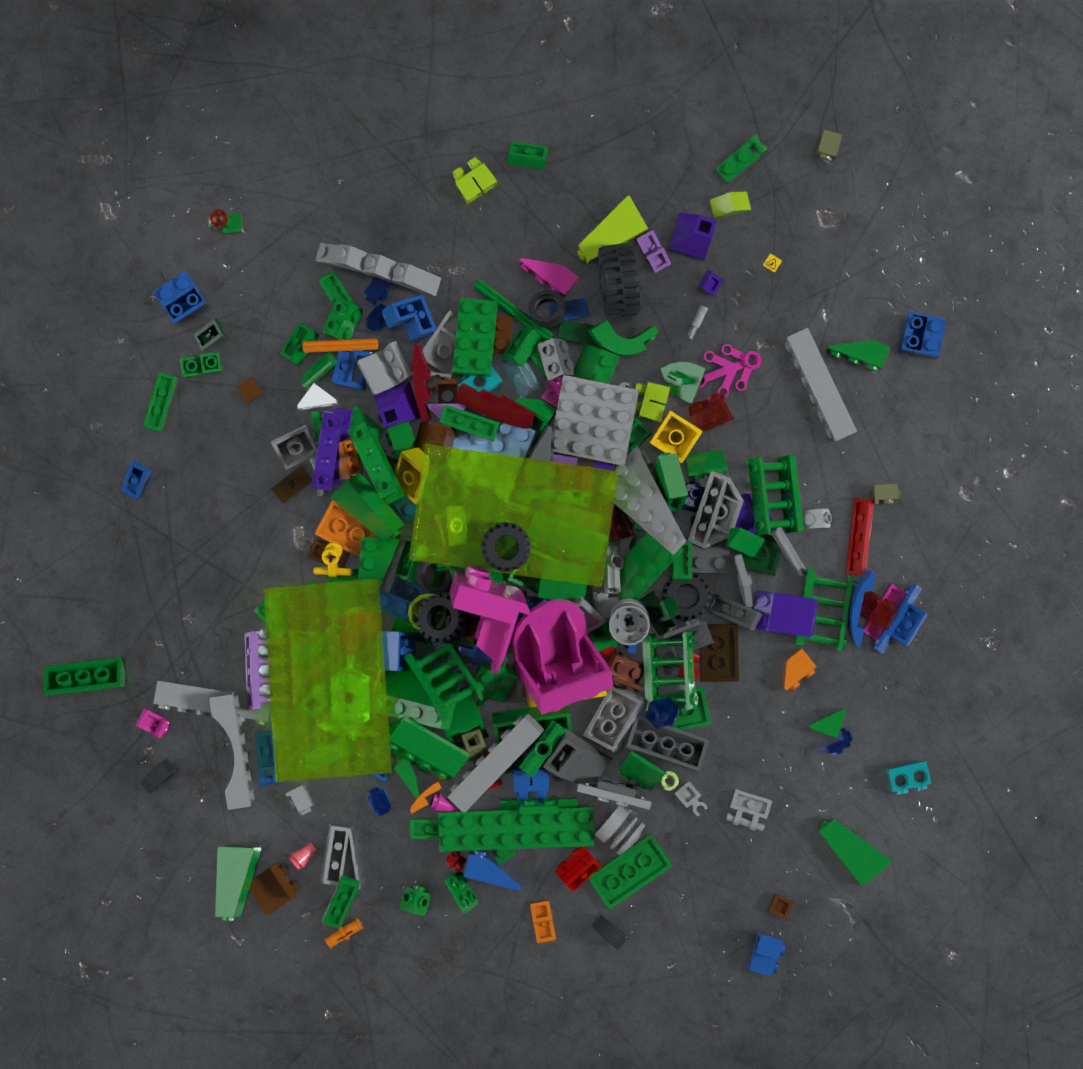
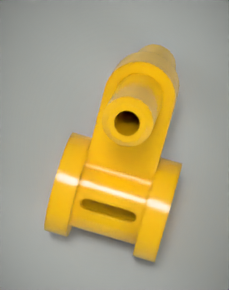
(331, 557)

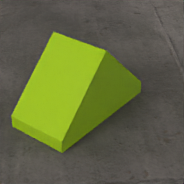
(730, 204)

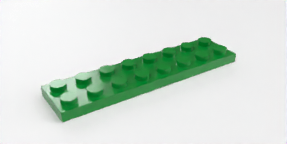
(514, 830)

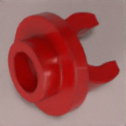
(456, 861)

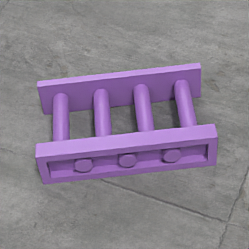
(253, 679)

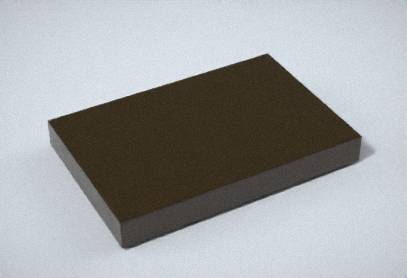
(720, 659)

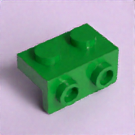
(342, 319)

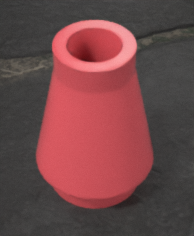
(302, 856)

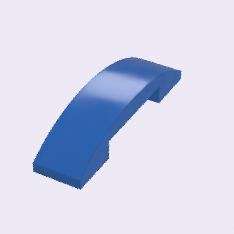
(864, 584)

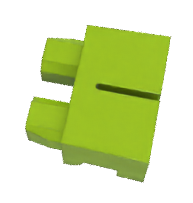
(467, 185)
(654, 393)

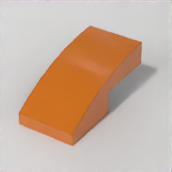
(422, 800)
(543, 922)

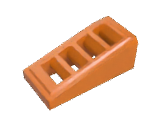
(348, 464)

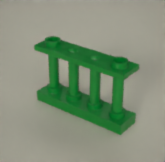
(376, 463)
(790, 495)
(811, 580)
(652, 662)
(433, 692)

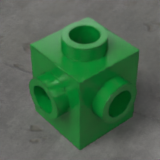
(415, 900)

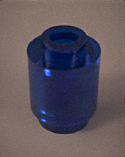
(375, 319)
(379, 801)

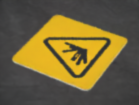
(772, 262)

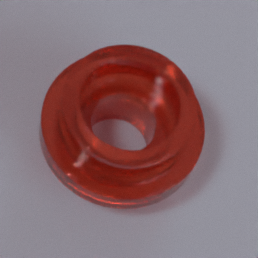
(223, 218)

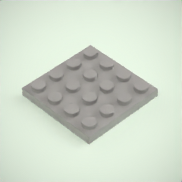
(594, 420)

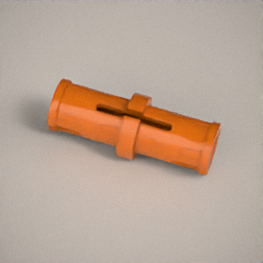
(343, 933)

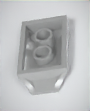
(614, 718)

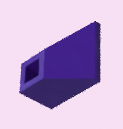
(692, 235)
(397, 405)

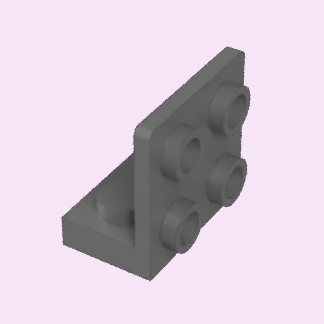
(699, 631)

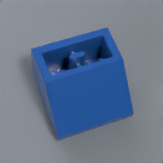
(180, 297)
(924, 335)

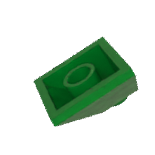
(543, 414)

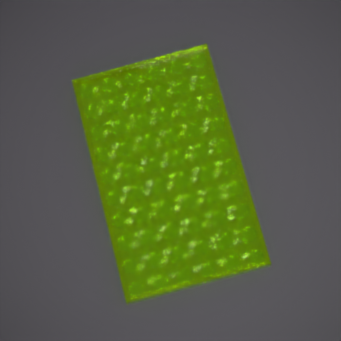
(555, 503)
(327, 680)

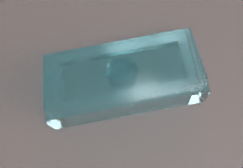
(522, 378)

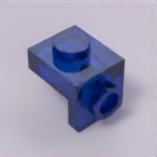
(837, 747)

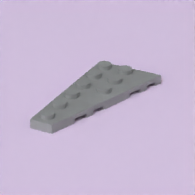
(644, 503)

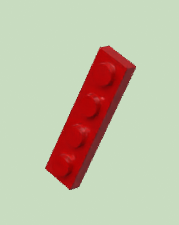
(859, 536)

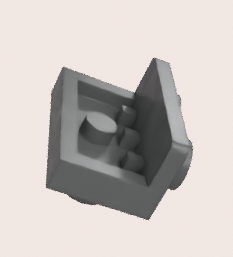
(556, 358)

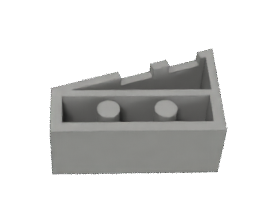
(339, 856)

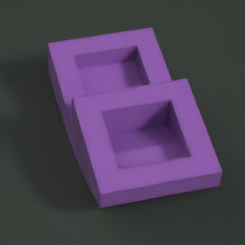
(653, 250)

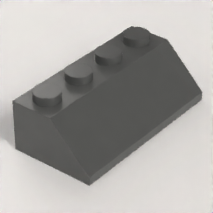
(667, 744)

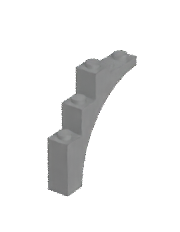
(378, 266)

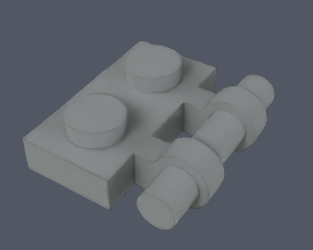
(750, 804)

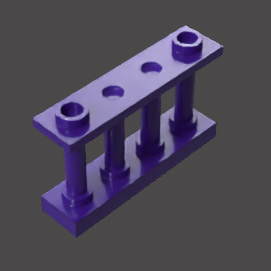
(333, 431)

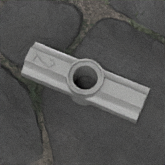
(613, 564)

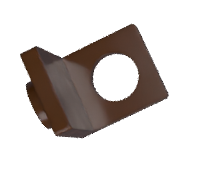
(445, 384)

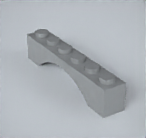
(224, 710)

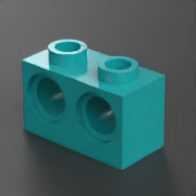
(908, 772)

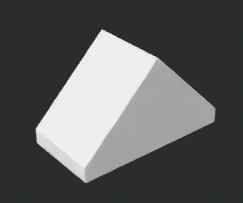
(316, 398)

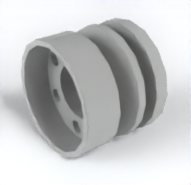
(632, 631)
(620, 830)

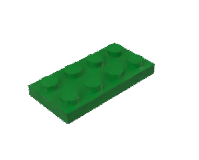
(475, 337)
(630, 871)

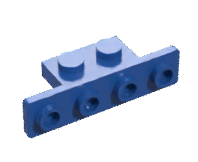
(905, 623)

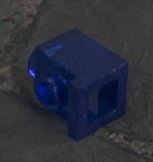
(377, 290)

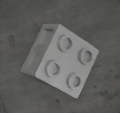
(385, 368)

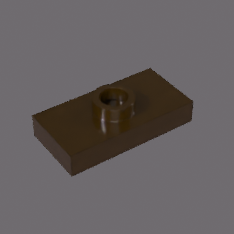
(292, 484)

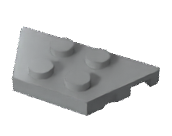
(441, 346)
(604, 795)

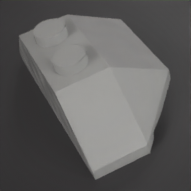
(716, 512)

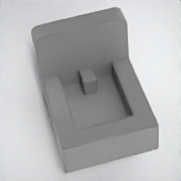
(816, 519)

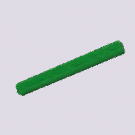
(511, 309)

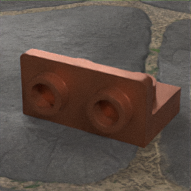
(626, 671)

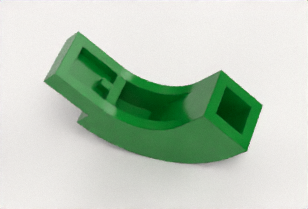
(608, 340)

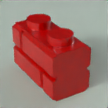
(577, 868)

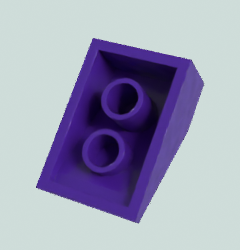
(785, 613)

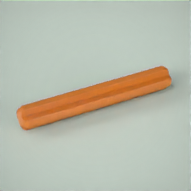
(340, 345)

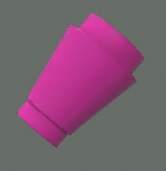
(442, 804)

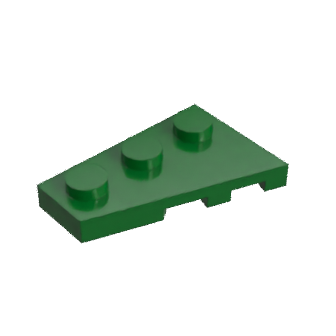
(376, 557)

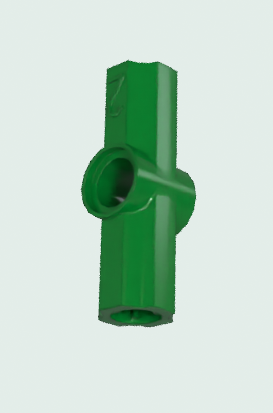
(550, 737)

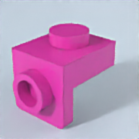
(152, 723)

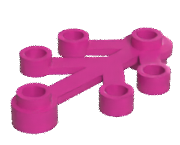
(730, 369)

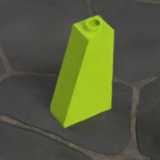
(618, 227)

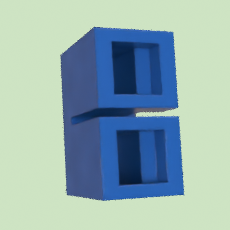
(523, 784)

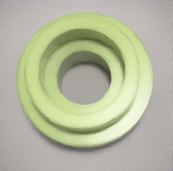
(673, 785)

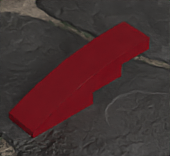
(421, 374)
(497, 408)

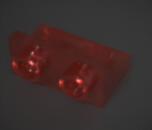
(710, 412)
(878, 611)

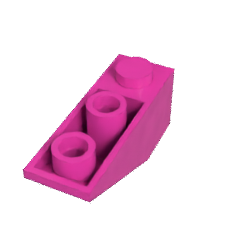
(554, 275)

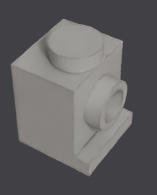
(300, 799)

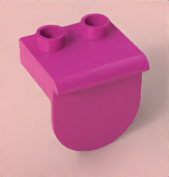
(496, 605)
(558, 657)

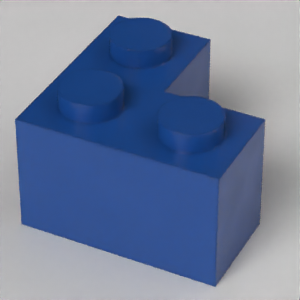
(414, 316)
(396, 648)
(765, 953)

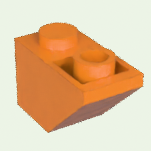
(796, 668)

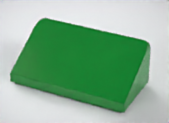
(527, 155)
(521, 346)
(293, 348)
(318, 370)
(744, 541)
(402, 625)

